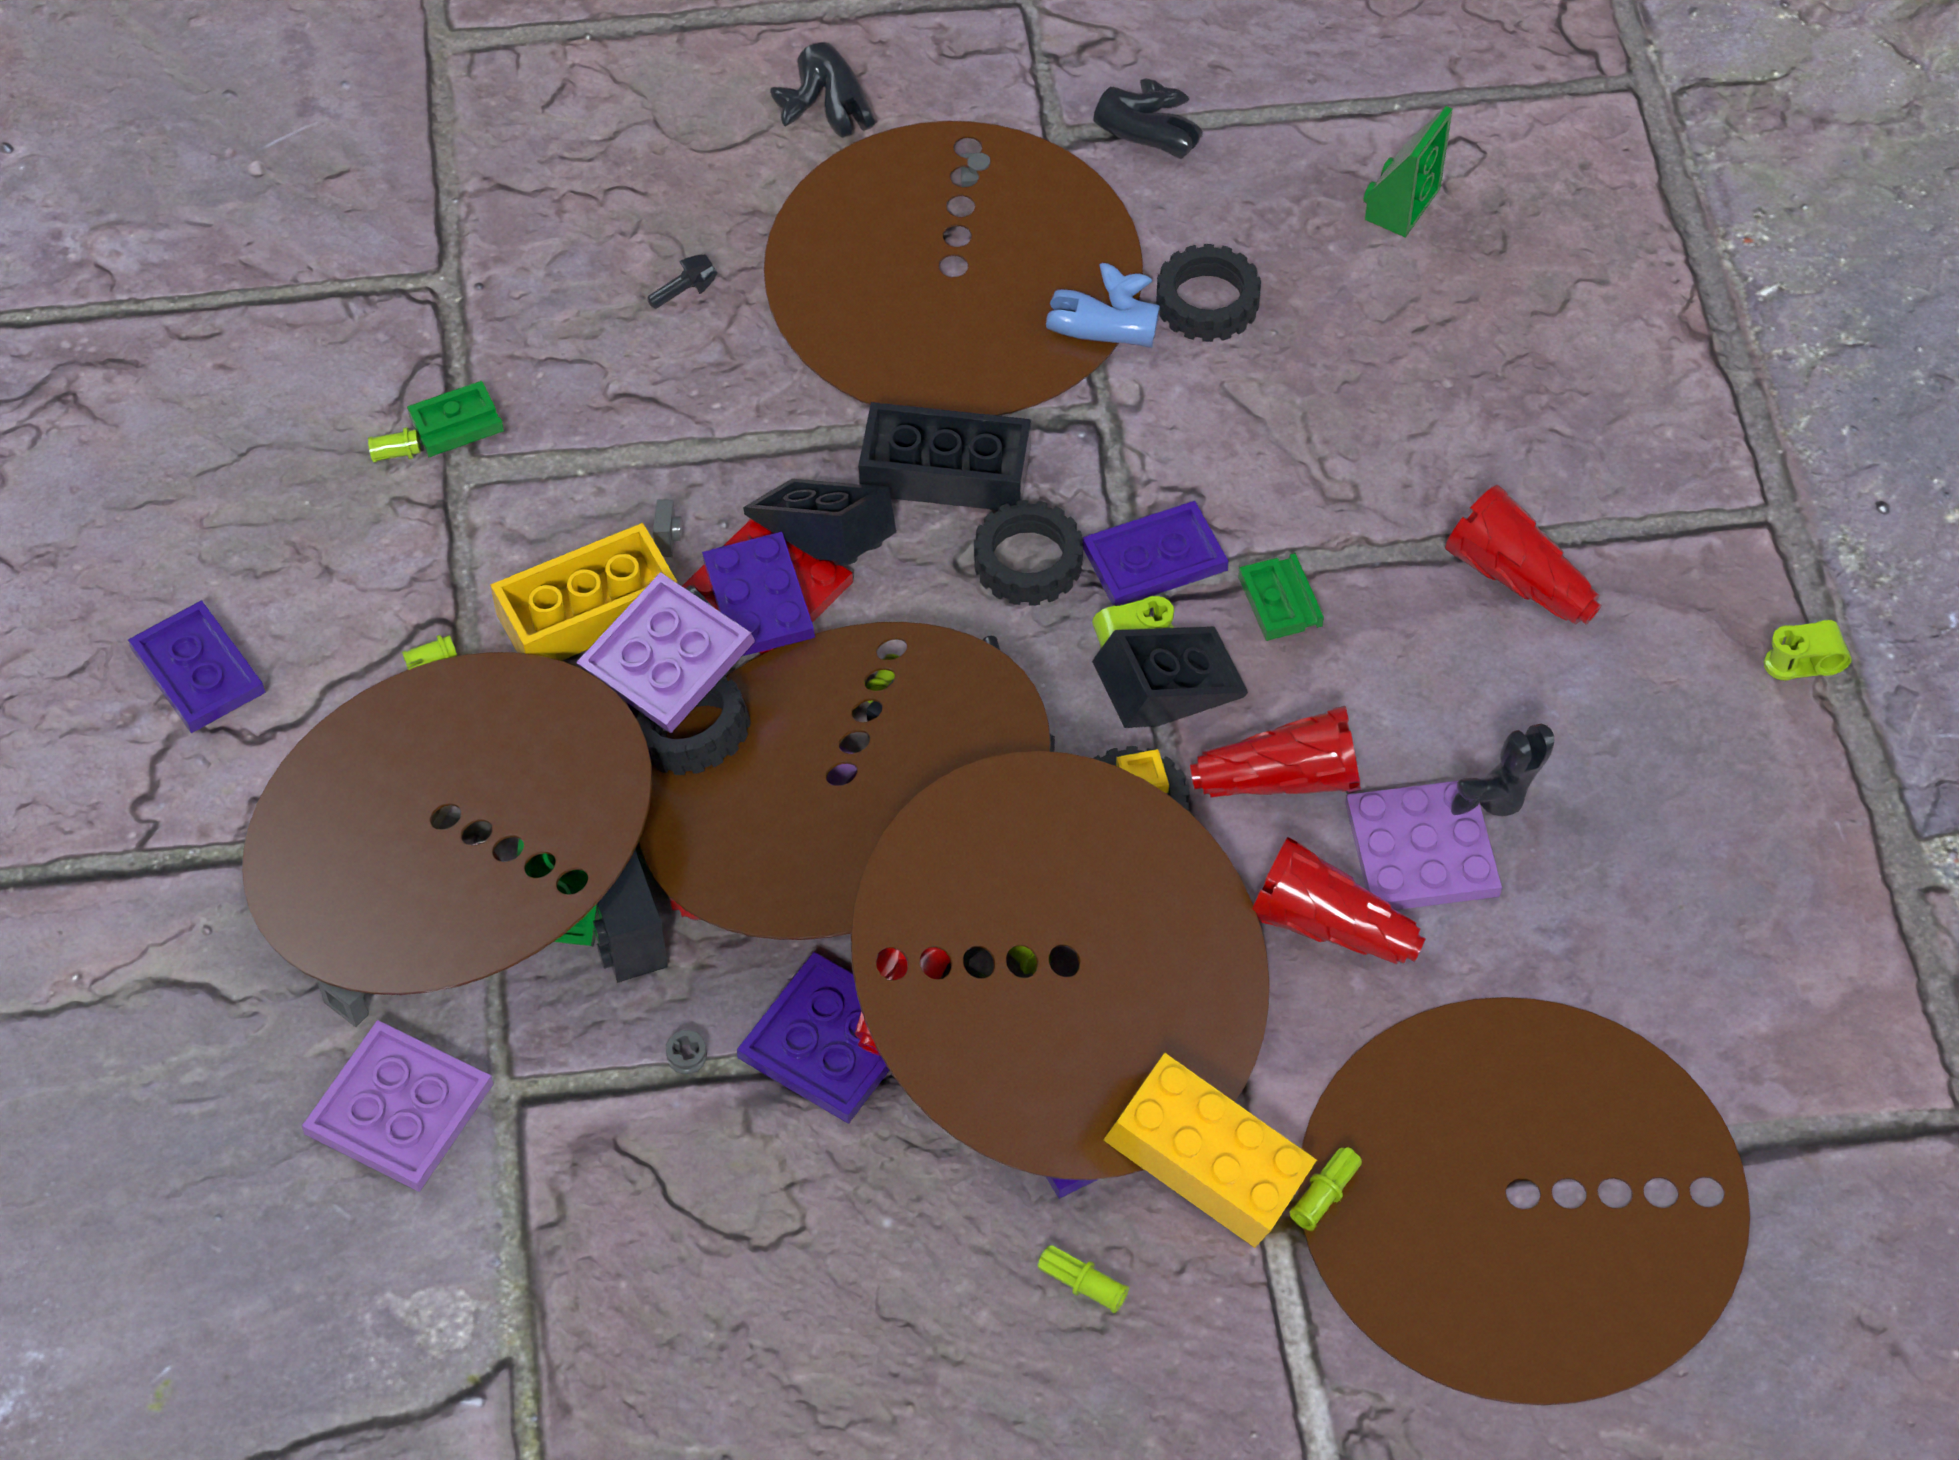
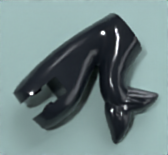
(819, 67)
(1134, 120)
(1506, 785)

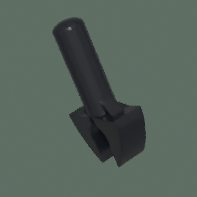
(696, 273)

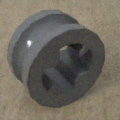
(676, 1061)

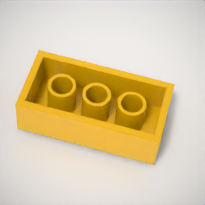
(577, 596)
(1210, 1150)

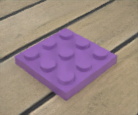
(666, 651)
(1420, 851)
(398, 1105)

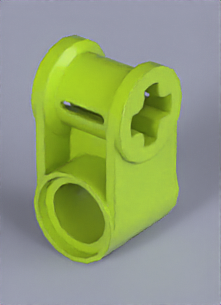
(1133, 616)
(1812, 649)

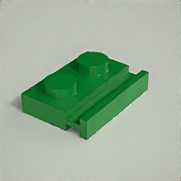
(455, 418)
(1280, 597)

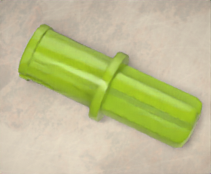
(1325, 1188)
(1083, 1278)

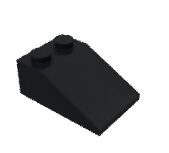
(827, 517)
(1166, 674)
(630, 926)

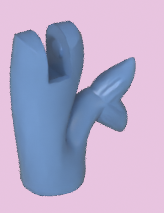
(1089, 319)

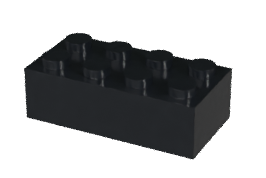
(945, 455)

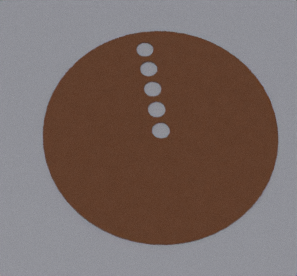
(863, 286)
(765, 834)
(1043, 859)
(386, 904)
(1544, 1295)

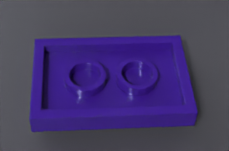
(1155, 554)
(760, 591)
(196, 666)

